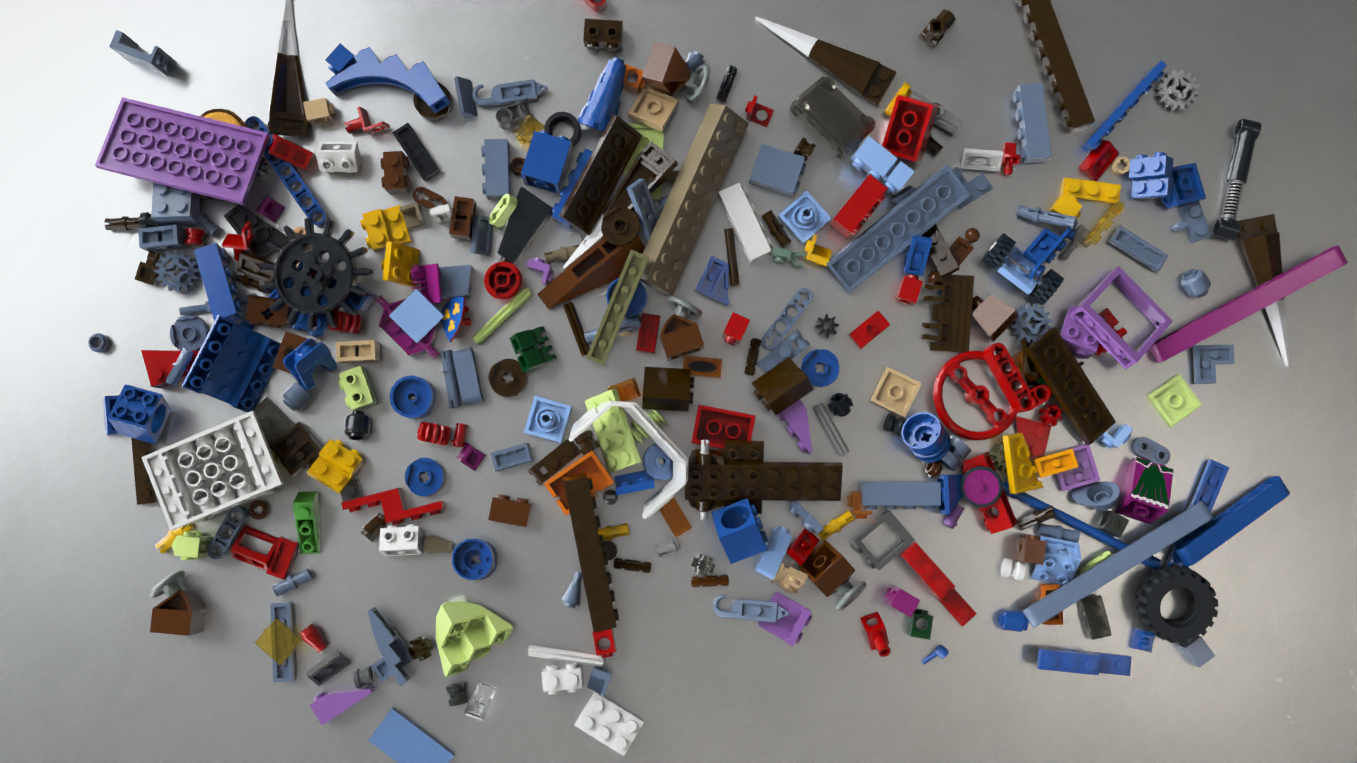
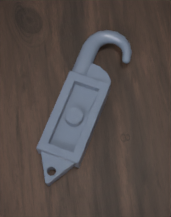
(510, 93)
(751, 610)

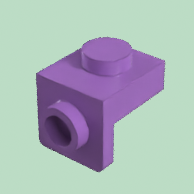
(540, 266)

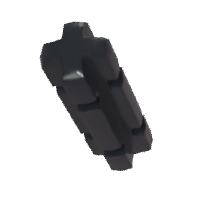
(726, 83)

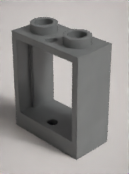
(896, 526)

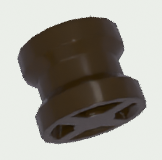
(804, 149)

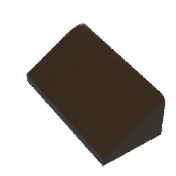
(1030, 371)

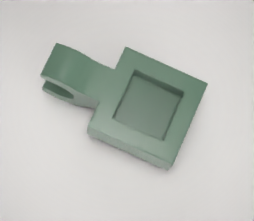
(782, 255)

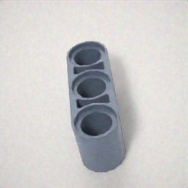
(467, 376)
(221, 538)

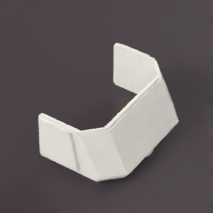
(679, 459)

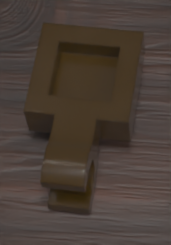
(145, 271)

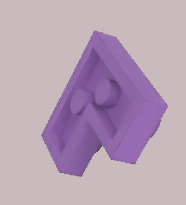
(1082, 475)

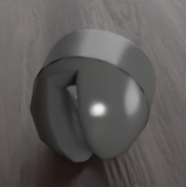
(610, 501)

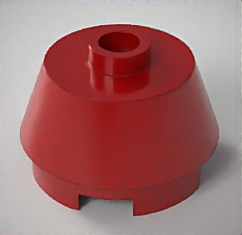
(503, 280)

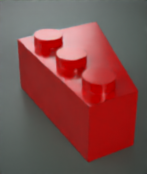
(160, 363)

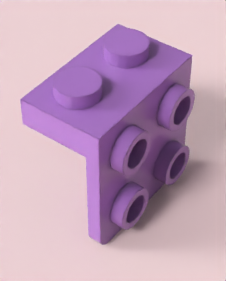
(1077, 336)
(789, 627)

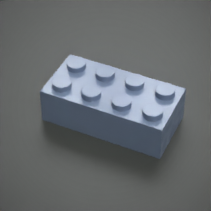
(174, 206)

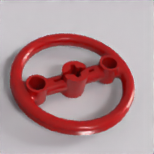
(970, 397)

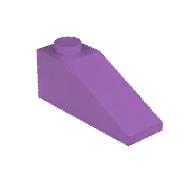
(335, 702)

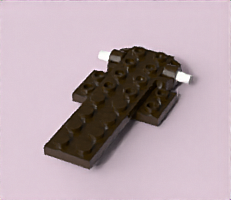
(741, 473)

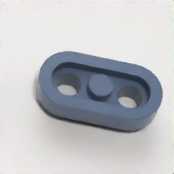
(1152, 450)

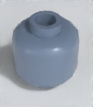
(1195, 283)
(297, 397)

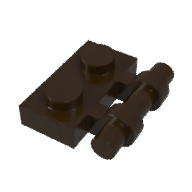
(250, 267)

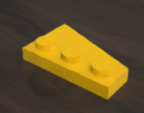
(1019, 467)

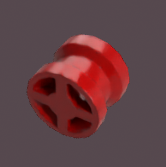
(194, 237)

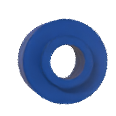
(1013, 621)

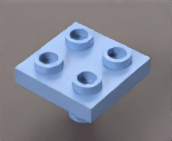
(804, 217)
(547, 419)

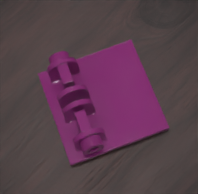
(429, 280)

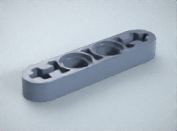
(784, 317)

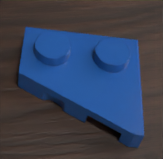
(715, 281)

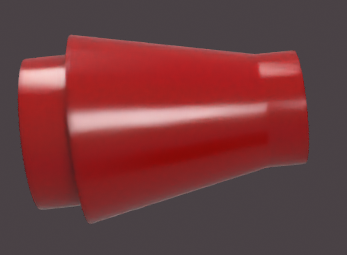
(313, 637)

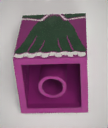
(1145, 491)

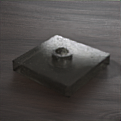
(272, 420)

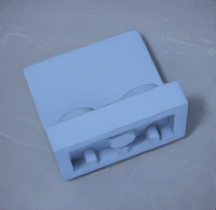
(1060, 561)

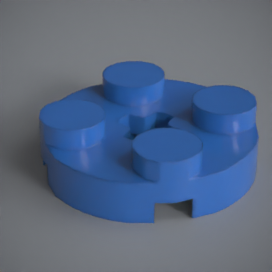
(818, 357)
(416, 484)

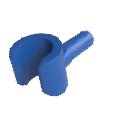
(940, 650)

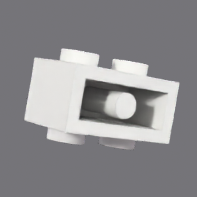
(338, 157)
(401, 540)
(562, 678)

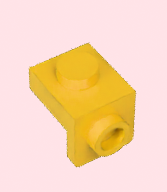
(817, 253)

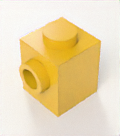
(1066, 205)

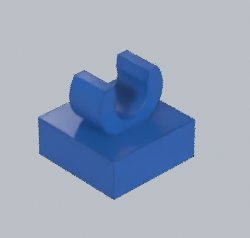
(1142, 640)

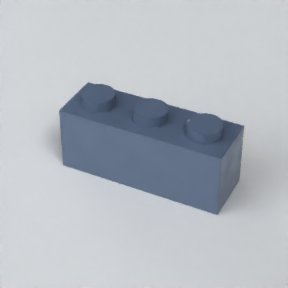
(496, 168)

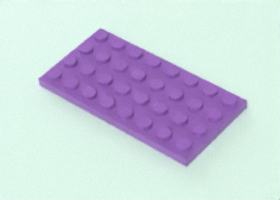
(182, 150)

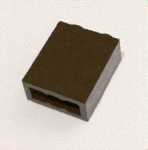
(781, 386)
(667, 389)

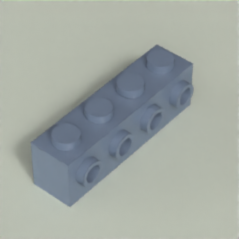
(1032, 123)
(900, 494)

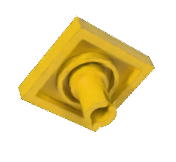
(399, 263)

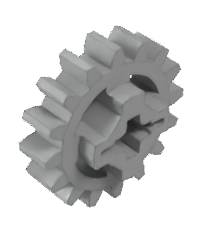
(1179, 87)

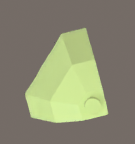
(467, 633)

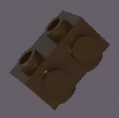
(603, 34)

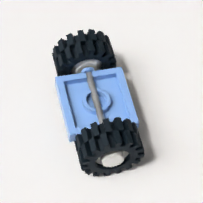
(1018, 268)

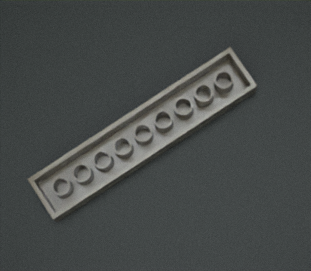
(692, 197)

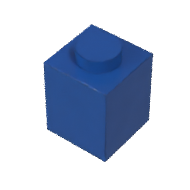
(340, 59)

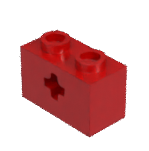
(735, 329)

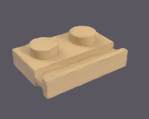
(789, 579)

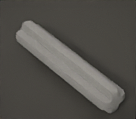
(831, 429)

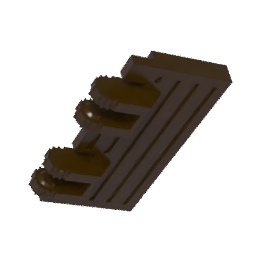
(953, 313)

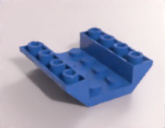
(233, 364)

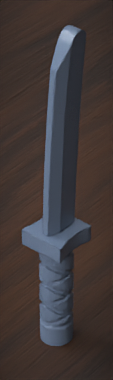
(206, 307)

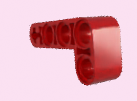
(1013, 375)

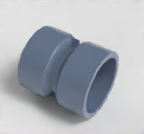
(957, 451)

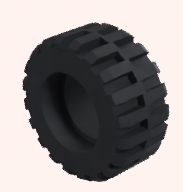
(1193, 621)

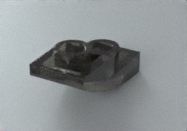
(1096, 617)

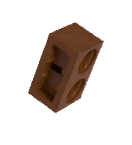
(462, 218)

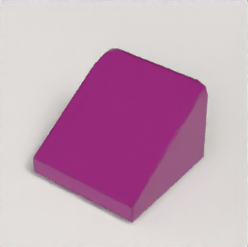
(270, 208)
(470, 456)

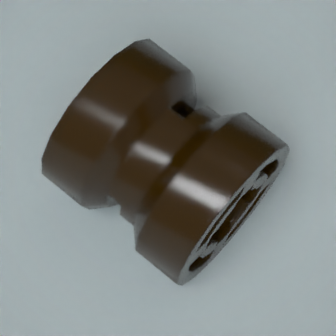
(586, 442)

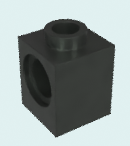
(1112, 523)

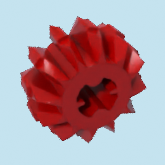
(346, 323)
(433, 433)

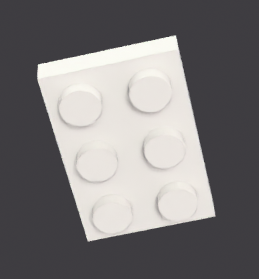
(609, 723)

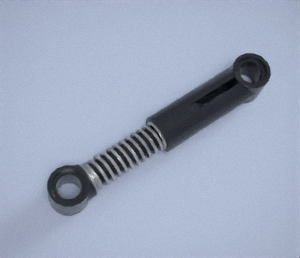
(1246, 133)

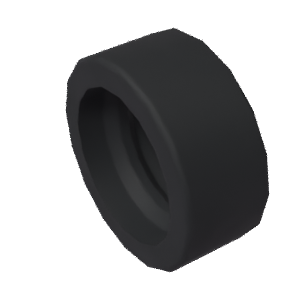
(558, 116)

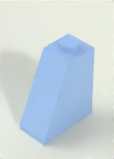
(777, 545)

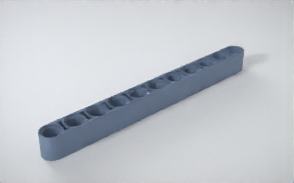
(1117, 564)

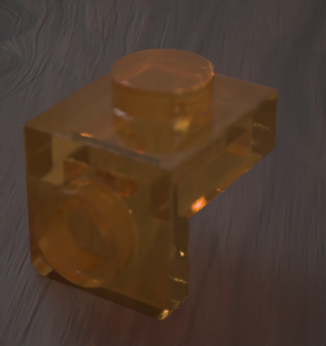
(627, 390)
(854, 503)

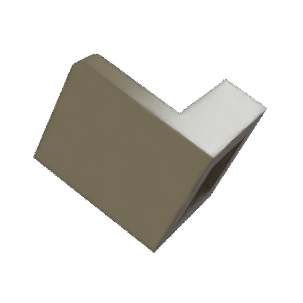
(413, 215)

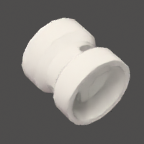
(1013, 569)

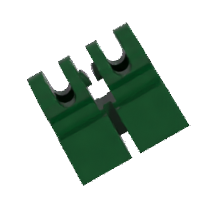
(531, 356)

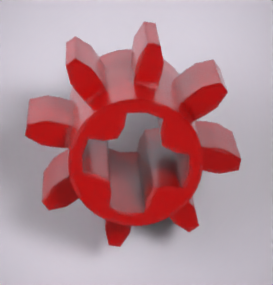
(1050, 419)

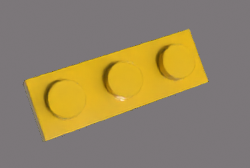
(1091, 190)

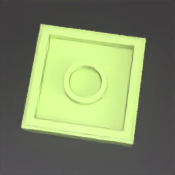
(1174, 400)

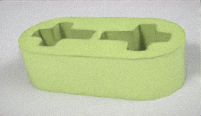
(503, 210)

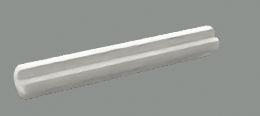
(566, 656)

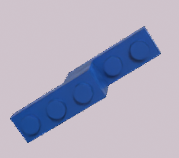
(1084, 662)

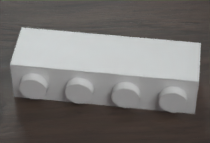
(744, 222)

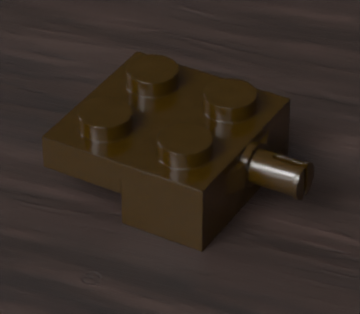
(296, 449)

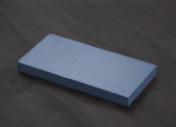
(408, 742)

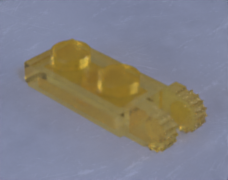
(1103, 223)

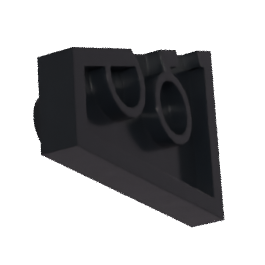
(262, 231)

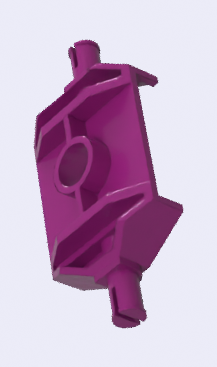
(400, 336)

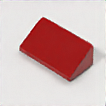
(1099, 160)

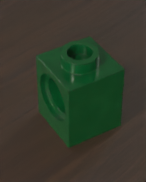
(925, 632)

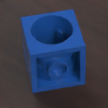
(139, 414)
(740, 530)

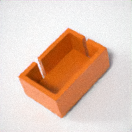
(587, 464)

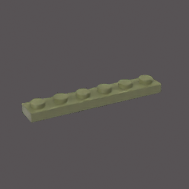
(617, 307)

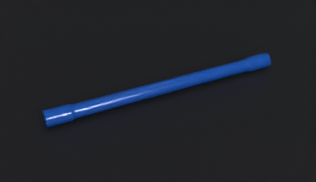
(1151, 562)

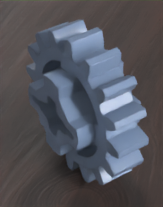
(176, 262)
(1029, 315)

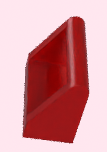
(249, 556)

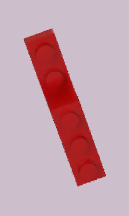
(393, 506)
(938, 584)

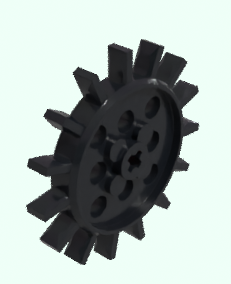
(286, 269)

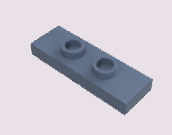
(1138, 248)

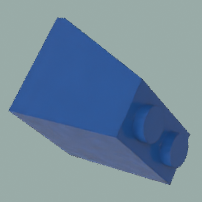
(547, 162)

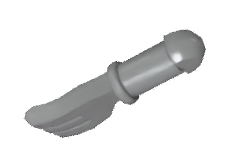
(1080, 235)

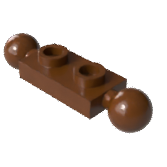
(960, 250)

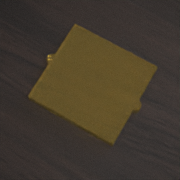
(278, 641)

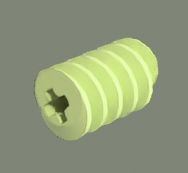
(638, 432)

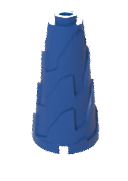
(605, 97)

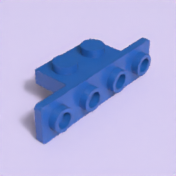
(1044, 249)

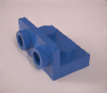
(633, 482)

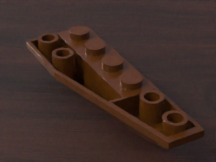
(592, 270)

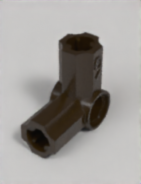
(937, 27)

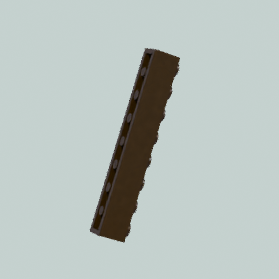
(1057, 64)
(589, 551)

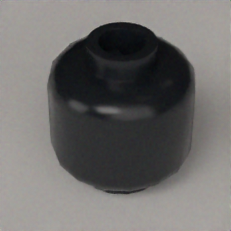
(357, 425)

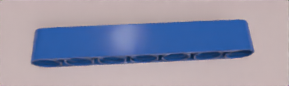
(292, 180)
(1231, 521)

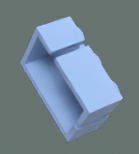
(880, 164)

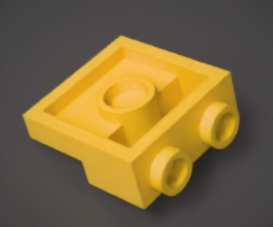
(385, 227)
(335, 465)

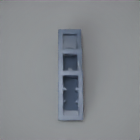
(385, 637)

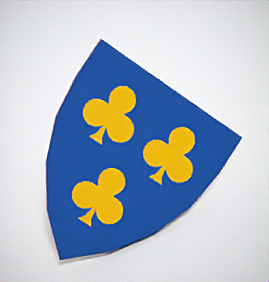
(454, 316)

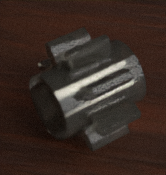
(703, 565)

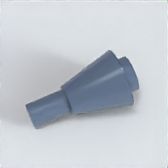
(694, 60)
(572, 595)

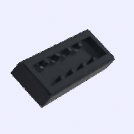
(416, 151)

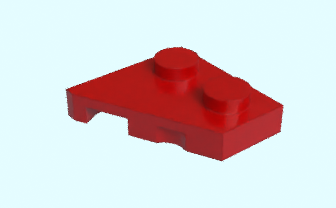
(1035, 435)

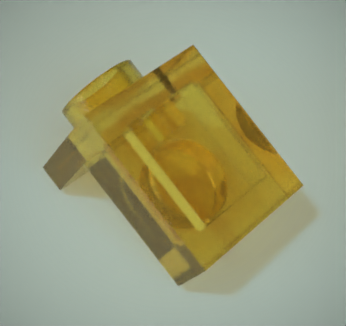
(526, 129)

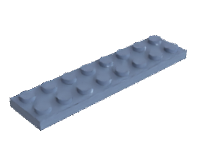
(895, 229)

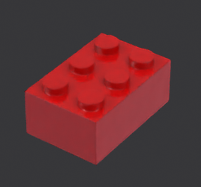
(909, 127)
(859, 207)
(721, 425)

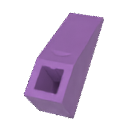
(798, 425)

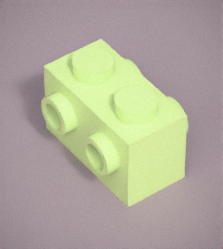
(358, 388)
(191, 545)

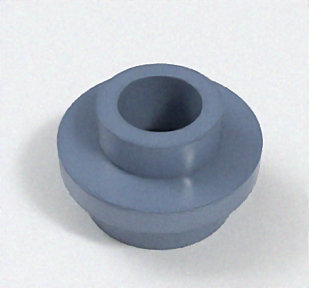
(92, 342)

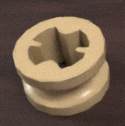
(1116, 170)

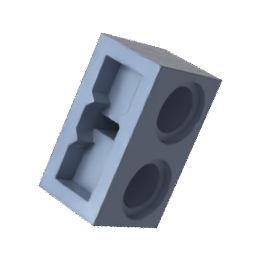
(161, 238)

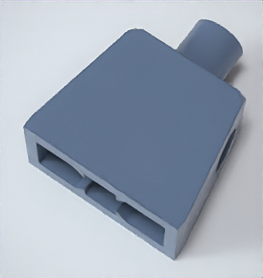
(456, 281)

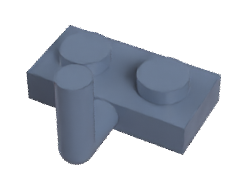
(1193, 222)

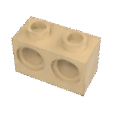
(358, 351)

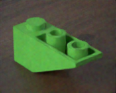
(307, 520)

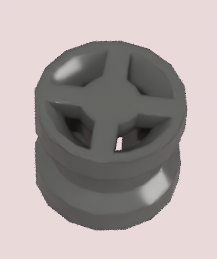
(363, 677)

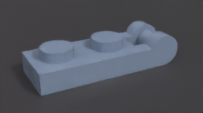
(783, 351)

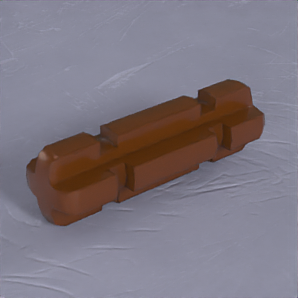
(710, 581)

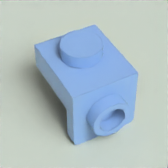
(1121, 436)

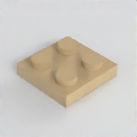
(653, 108)
(895, 392)

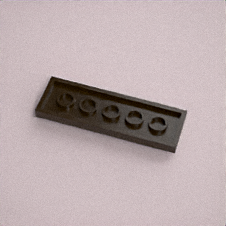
(600, 175)
(1070, 386)

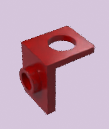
(752, 109)

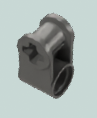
(514, 112)

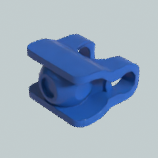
(305, 359)

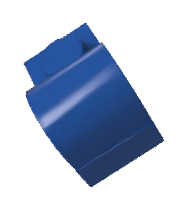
(917, 255)

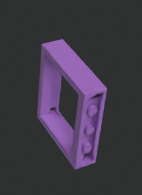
(1105, 334)

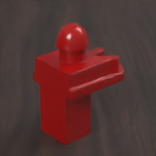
(1010, 158)

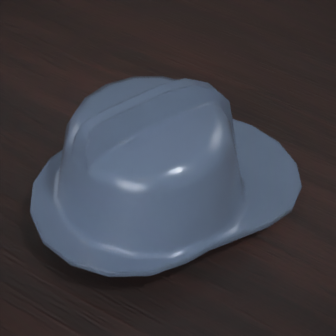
(1099, 495)

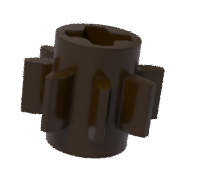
(420, 648)

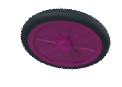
(981, 486)

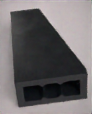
(523, 226)

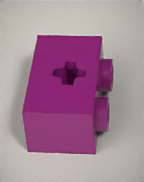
(901, 600)

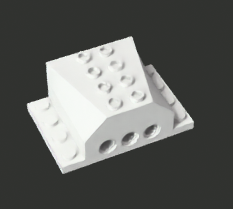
(213, 471)

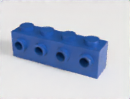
(574, 175)
(218, 282)

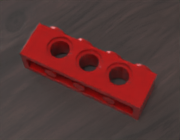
(1006, 517)

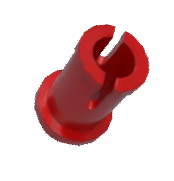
(460, 435)

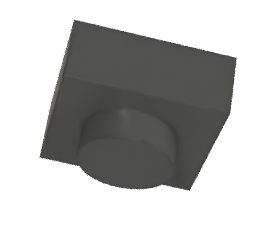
(352, 491)

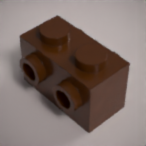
(395, 172)

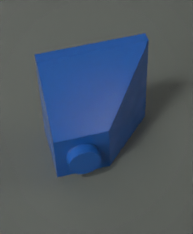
(950, 492)

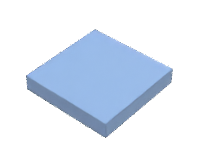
(416, 315)

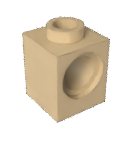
(319, 111)

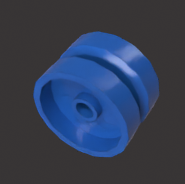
(413, 386)

